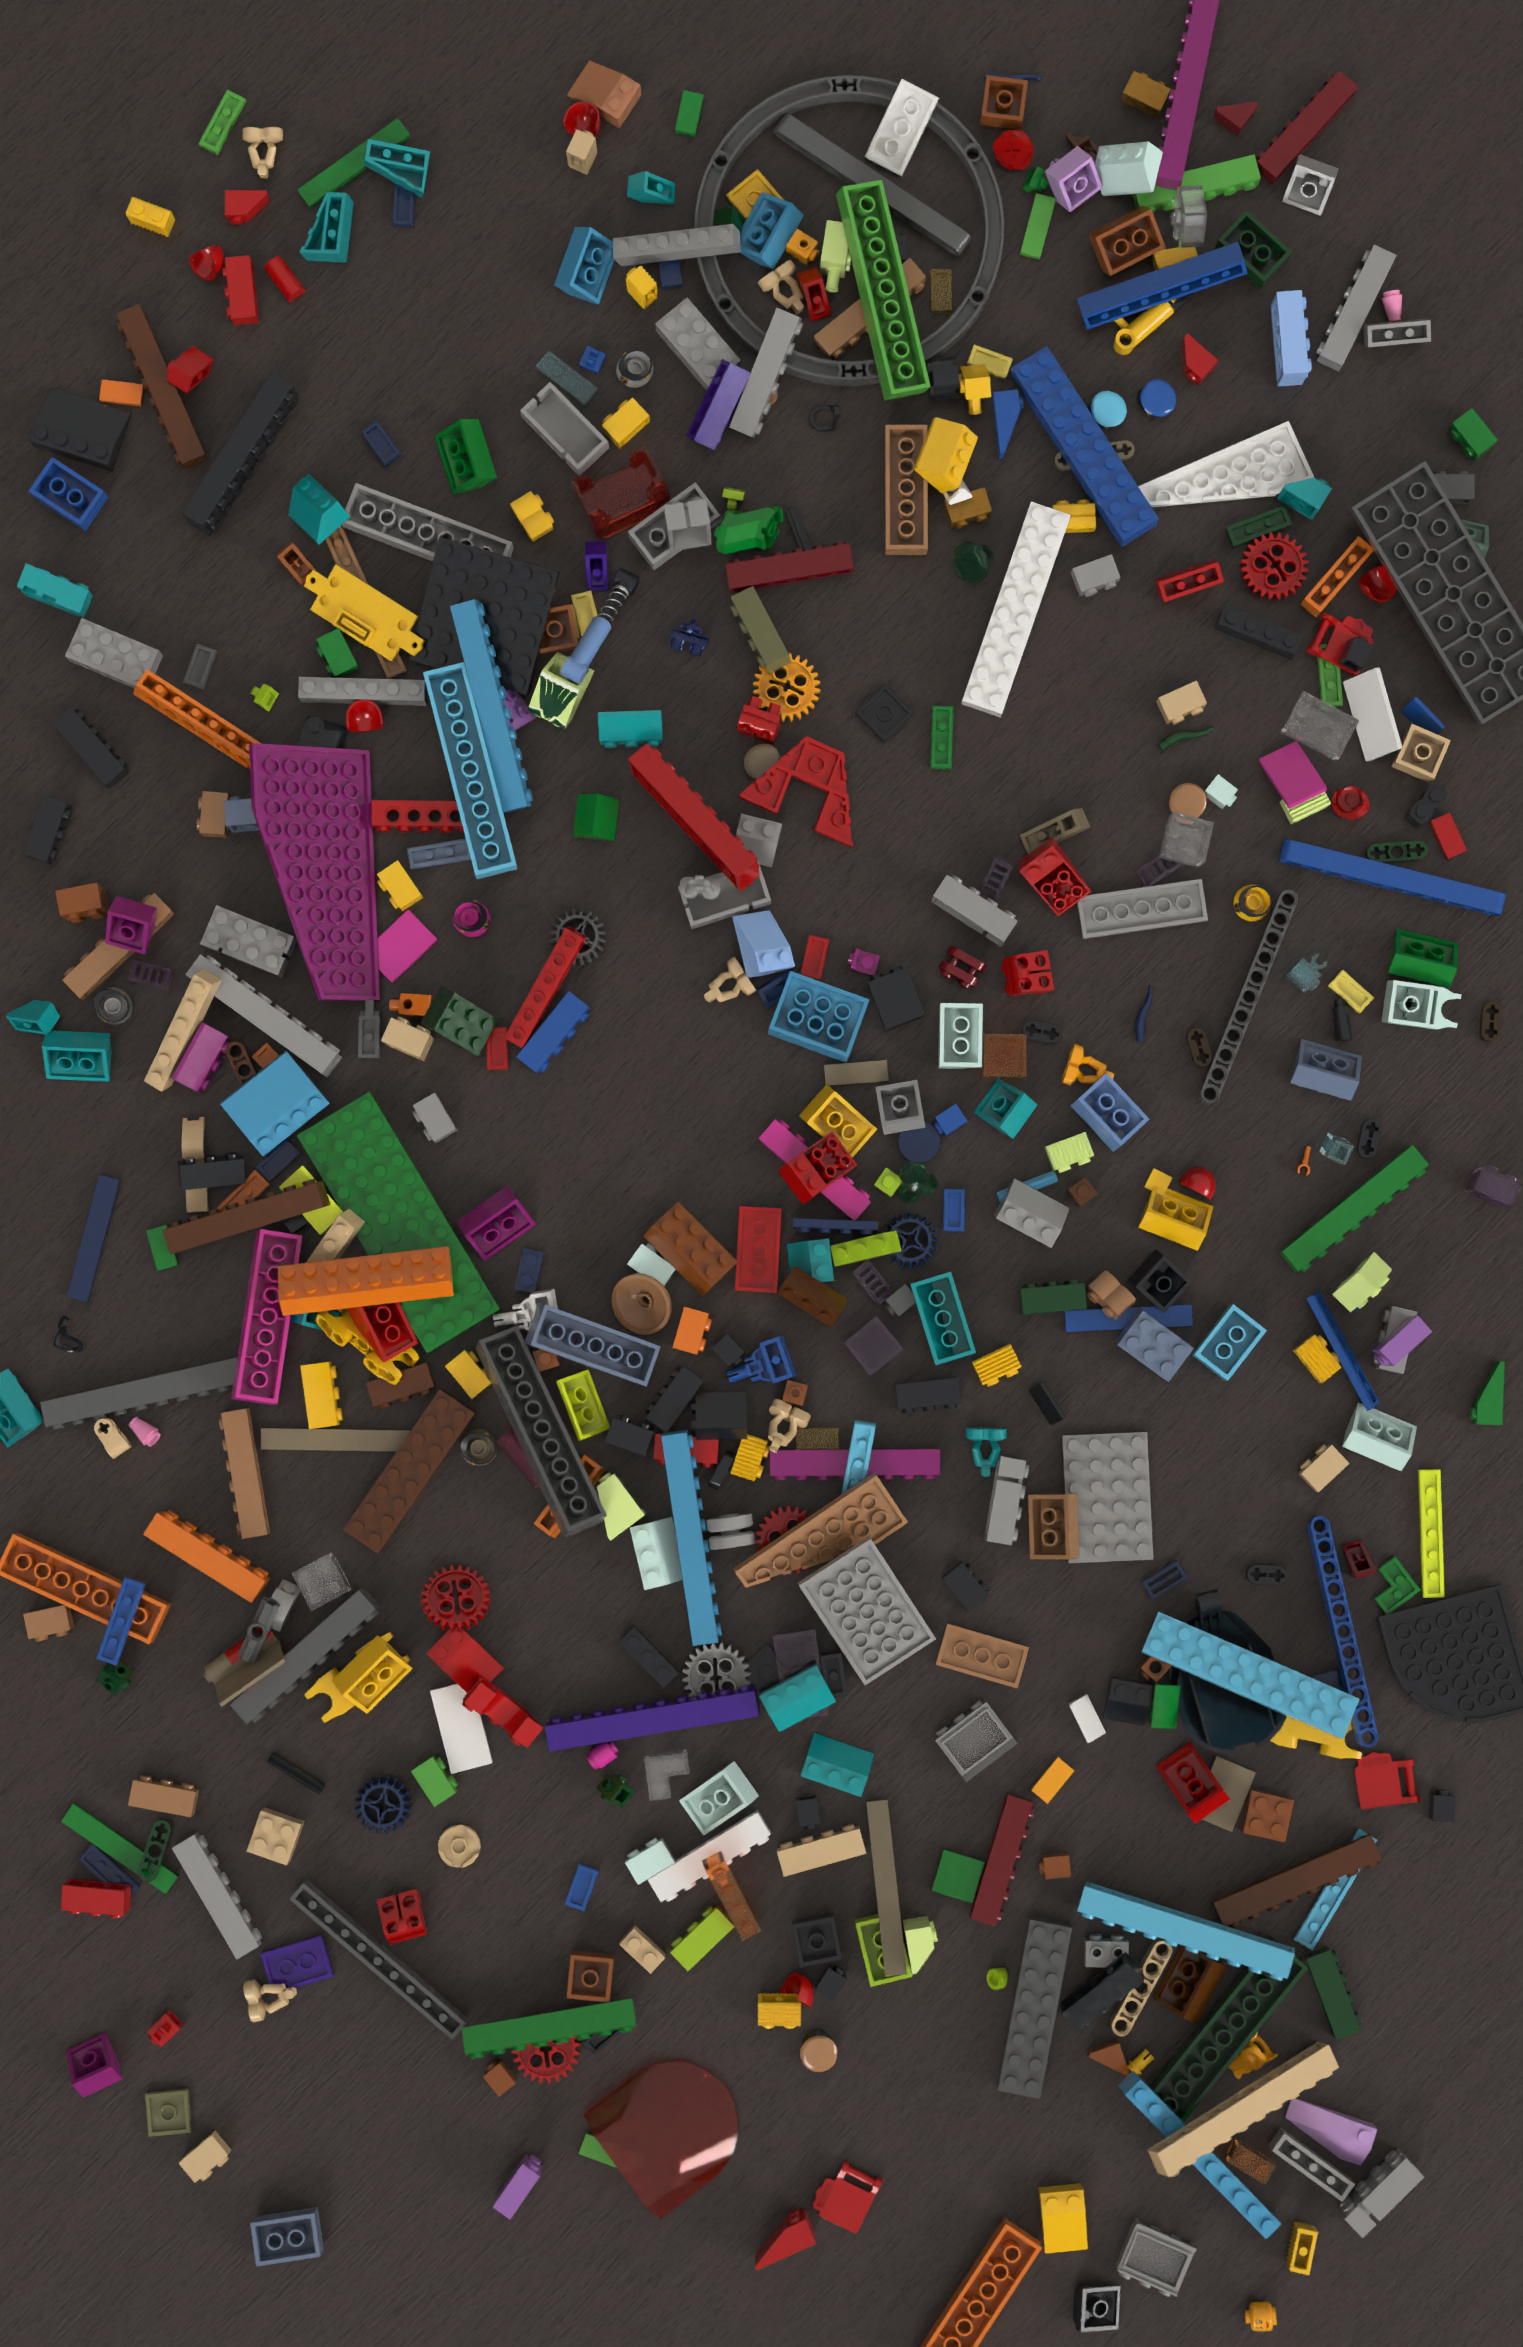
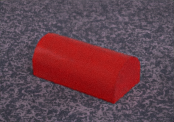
(284, 278)

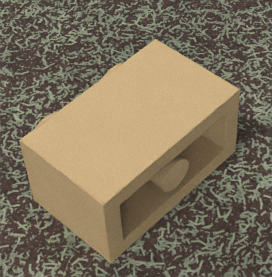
(582, 151)
(1181, 702)
(1322, 1467)
(642, 1949)
(205, 2156)

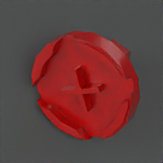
(1013, 149)

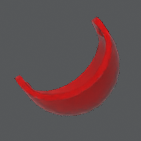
(582, 117)
(207, 262)
(1377, 584)
(363, 716)
(1200, 1180)
(799, 1985)

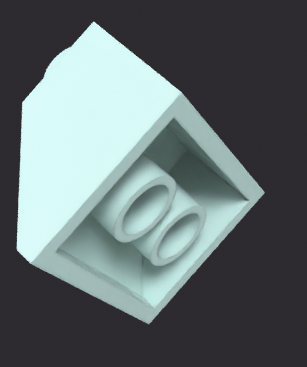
(1128, 168)
(960, 1035)
(1380, 1437)
(657, 1552)

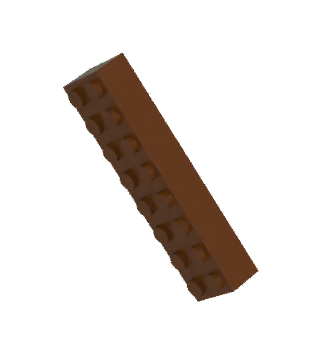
(410, 1471)

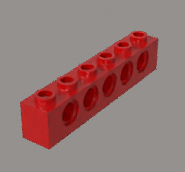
(382, 809)
(546, 987)

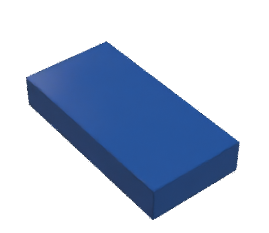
(953, 1209)
(581, 1887)

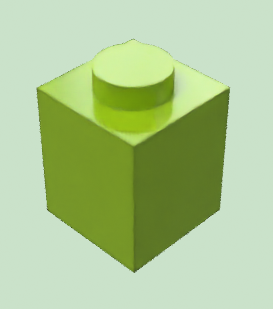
(888, 1182)

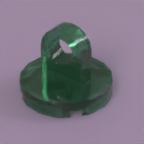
(972, 561)
(917, 1179)

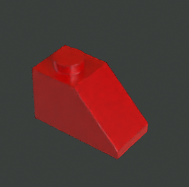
(244, 204)
(814, 294)
(1196, 360)

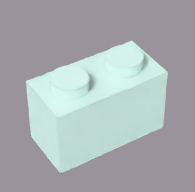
(649, 1263)
(649, 1860)

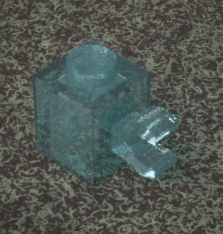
(1305, 974)

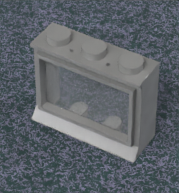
(975, 1740)
(1154, 2258)

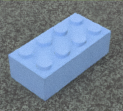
(1290, 338)

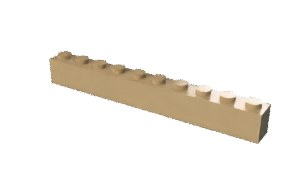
(1243, 2109)

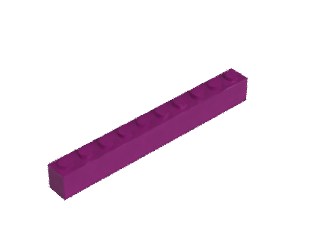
(1187, 92)

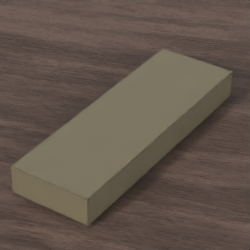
(856, 1073)

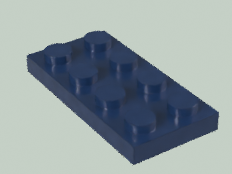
(844, 1226)

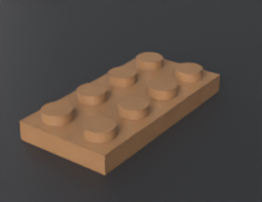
(982, 1655)

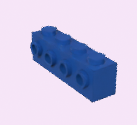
(553, 1032)

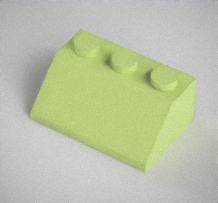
(919, 1940)

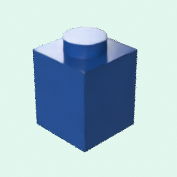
(949, 1120)

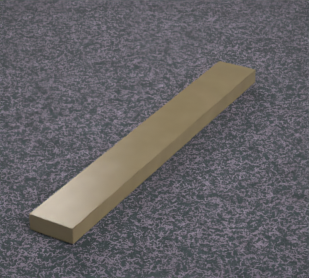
(332, 1439)
(886, 1888)

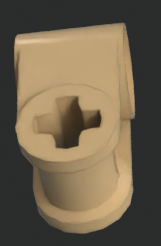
(113, 1440)

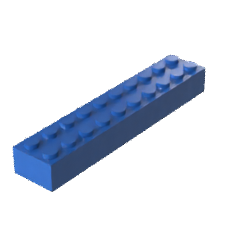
(1084, 446)

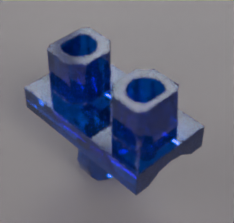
(679, 637)

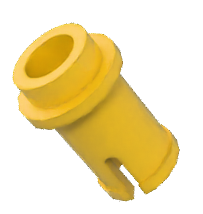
(1138, 2063)

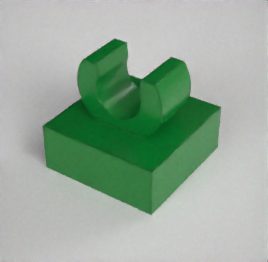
(1034, 180)

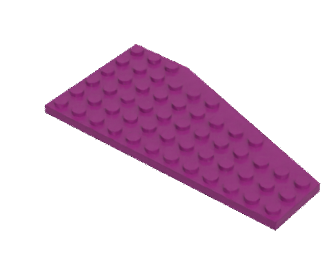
(319, 840)

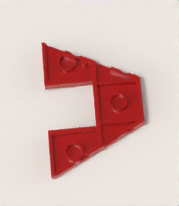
(816, 766)

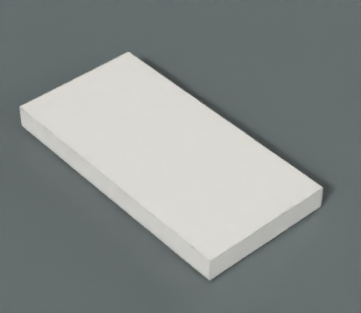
(901, 127)
(1373, 710)
(460, 1730)

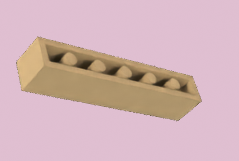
(182, 1029)

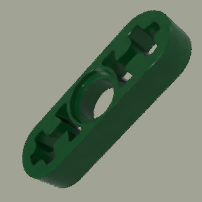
(1411, 845)
(144, 1865)

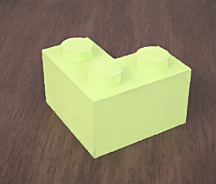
(1363, 1283)

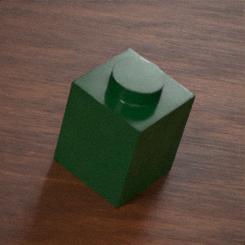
(729, 215)

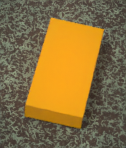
(1052, 1780)

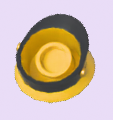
(1252, 902)

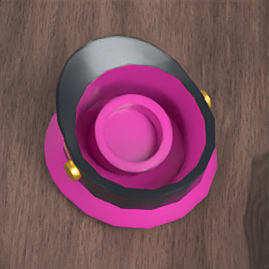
(471, 918)

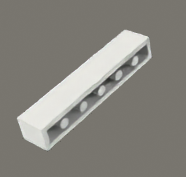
(689, 1867)

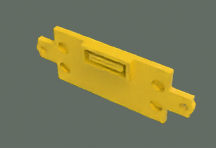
(364, 613)

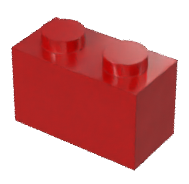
(189, 369)

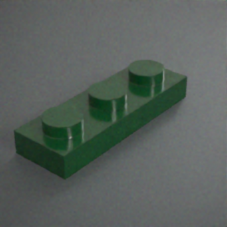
(1256, 526)

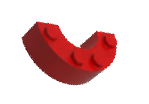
(502, 1711)

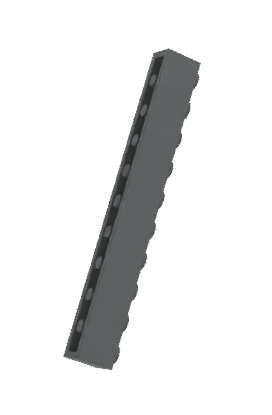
(139, 1394)
(379, 1959)

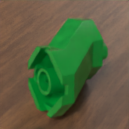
(748, 529)

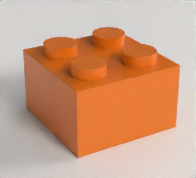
(691, 1331)

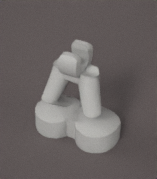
(707, 887)

